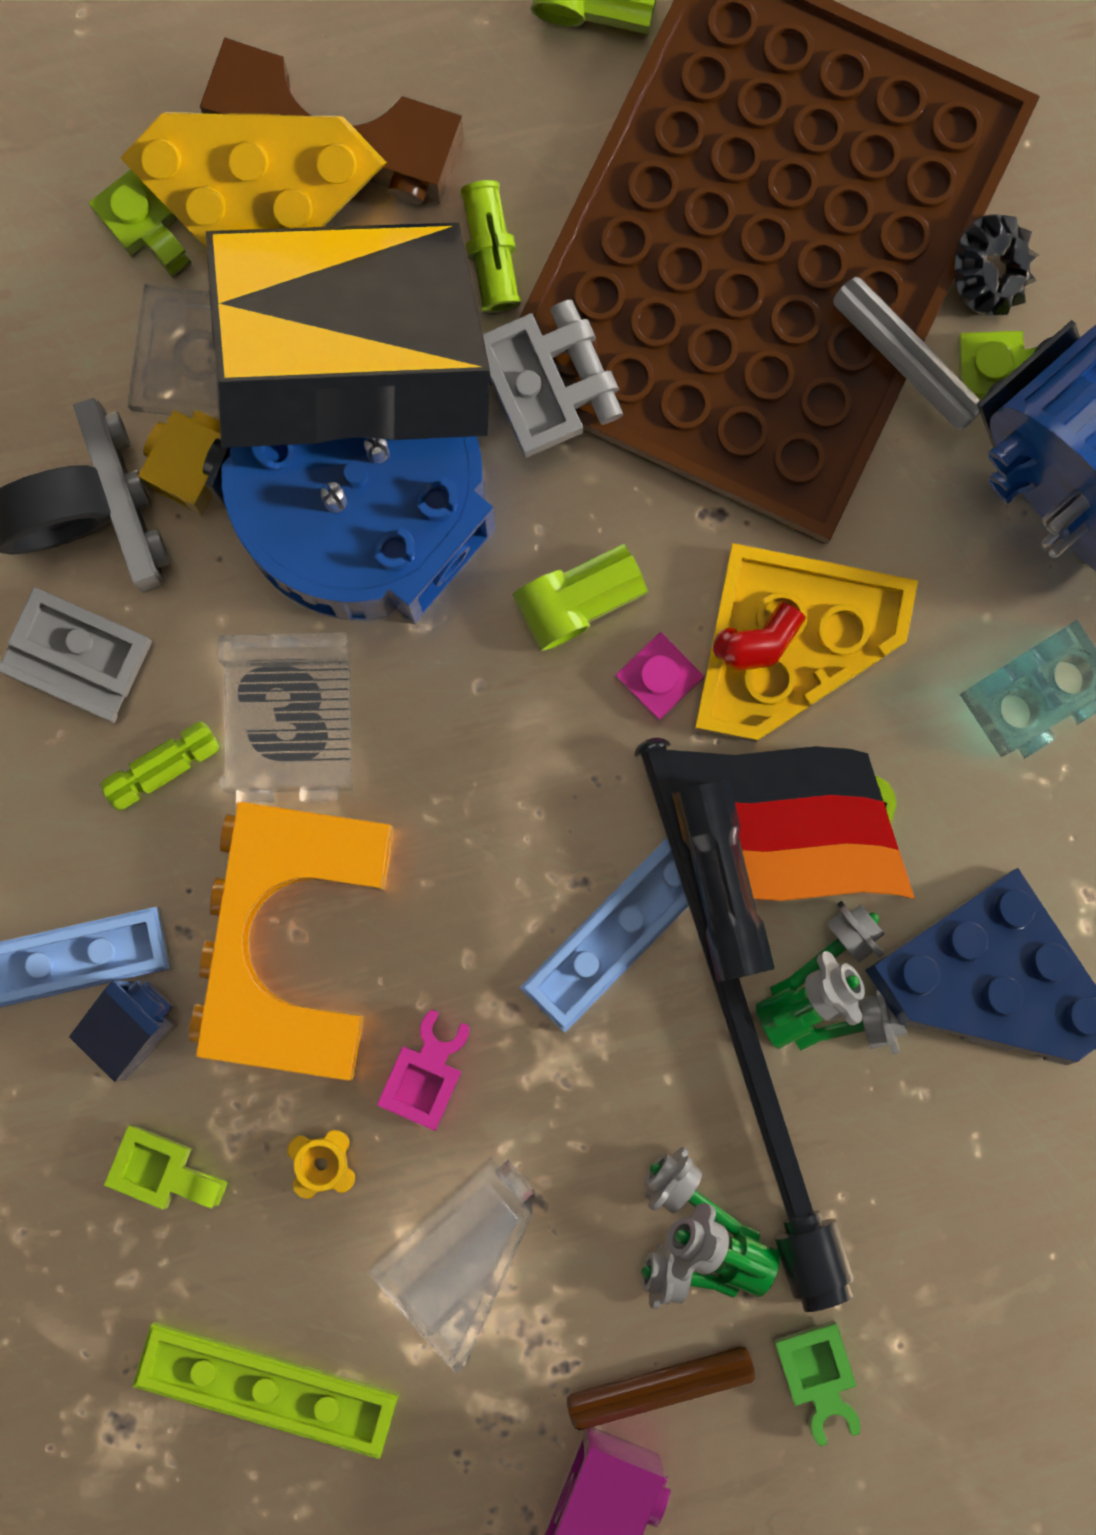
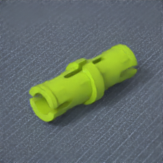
(490, 246)

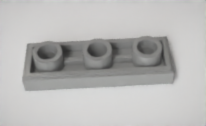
(125, 494)

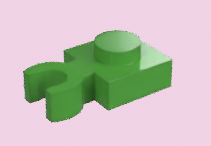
(816, 1372)

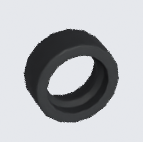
(51, 509)

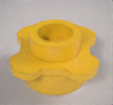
(310, 1179)

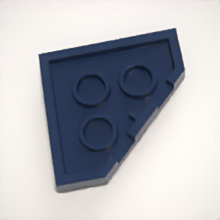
(994, 977)

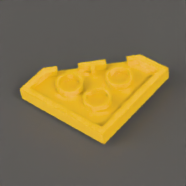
(252, 168)
(848, 627)

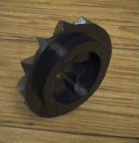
(978, 279)

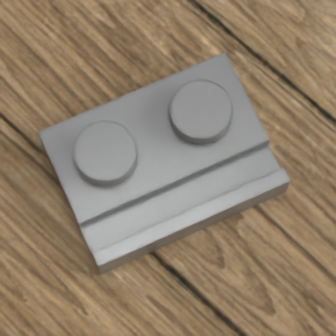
(74, 654)

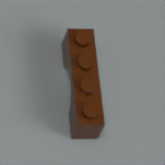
(411, 136)

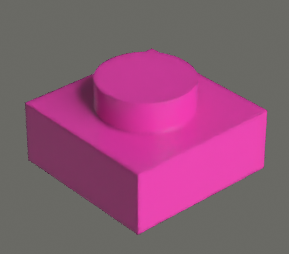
(659, 676)

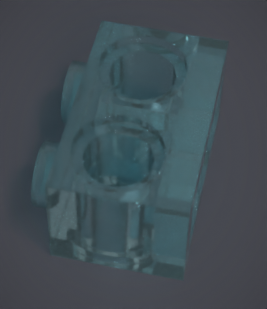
(1033, 680)

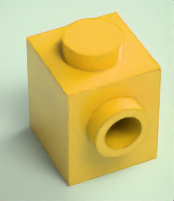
(177, 459)

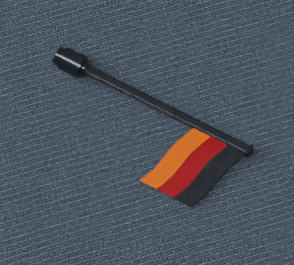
(805, 832)

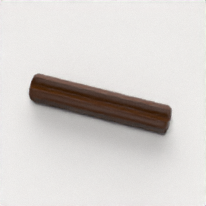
(660, 1388)

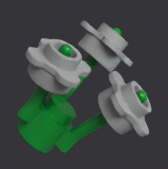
(832, 992)
(701, 1241)

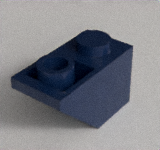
(124, 1027)

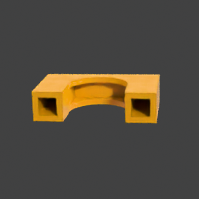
(240, 1015)

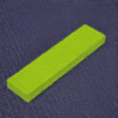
(265, 1390)

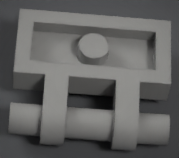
(531, 386)

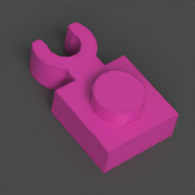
(421, 1080)

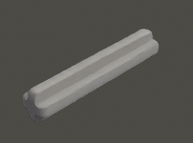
(907, 353)

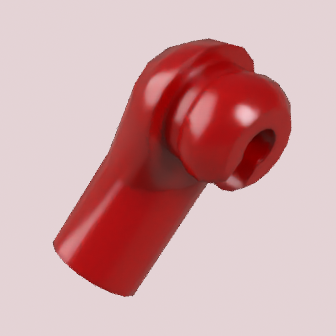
(759, 646)

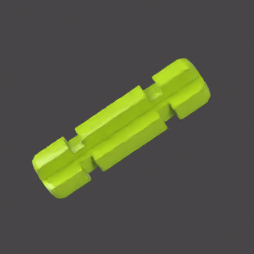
(159, 766)

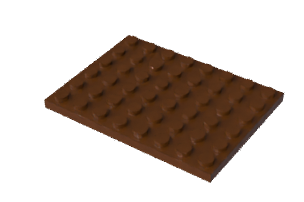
(730, 208)

